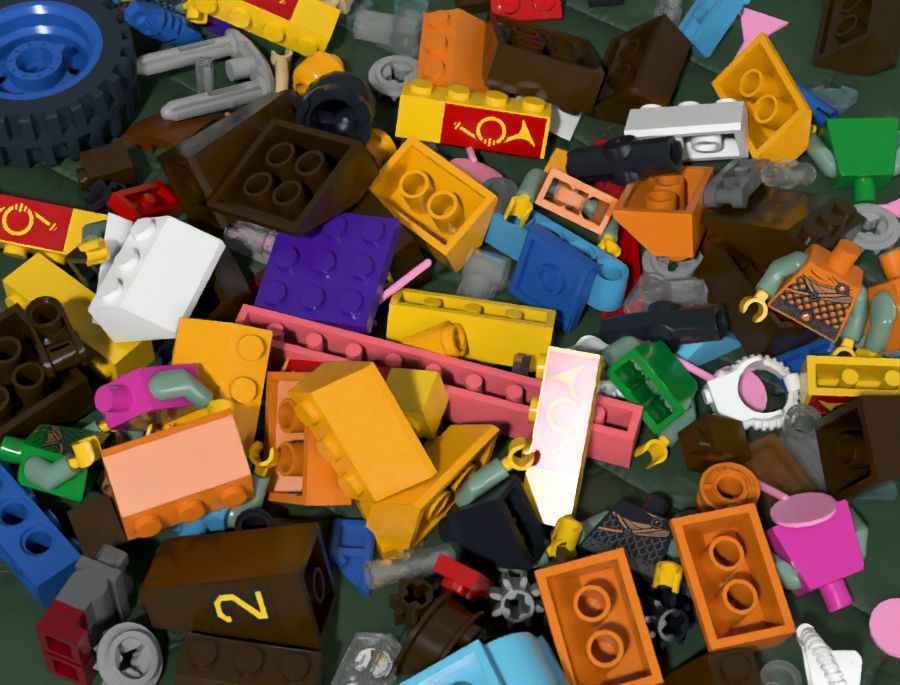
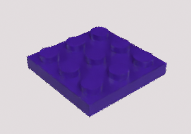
(331, 271)

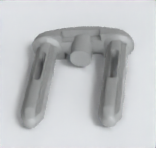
(245, 62)

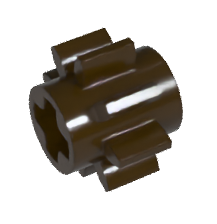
(414, 600)

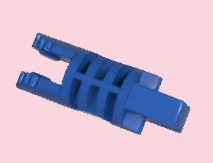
(161, 23)

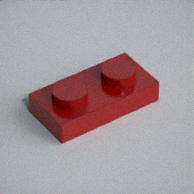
(528, 9)
(145, 201)
(462, 579)

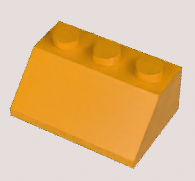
(775, 106)
(435, 202)
(230, 364)
(361, 430)
(413, 513)

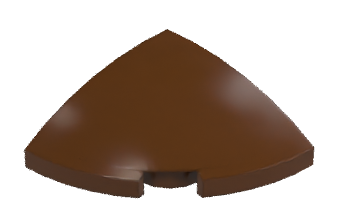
(157, 132)

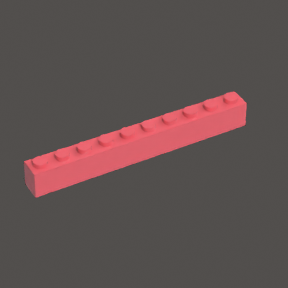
(475, 391)

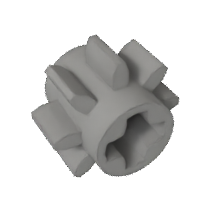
(508, 592)

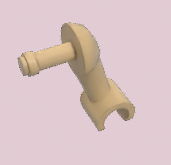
(281, 66)

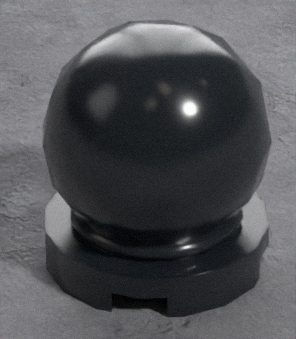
(339, 105)

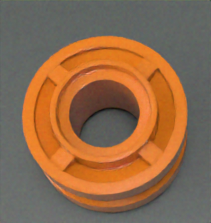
(728, 480)

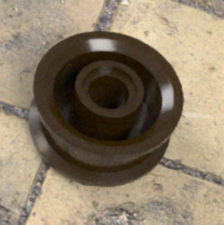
(438, 634)

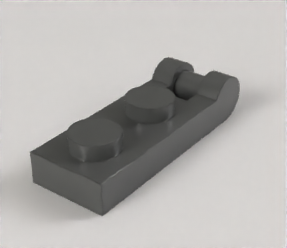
(734, 183)

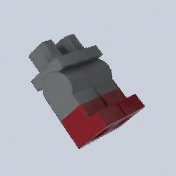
(83, 609)

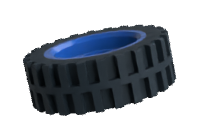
(63, 78)

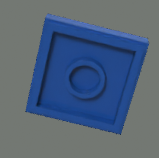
(553, 276)

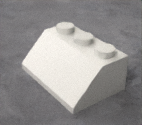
(704, 130)
(155, 279)

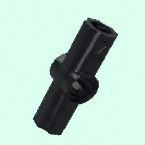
(625, 159)
(669, 324)

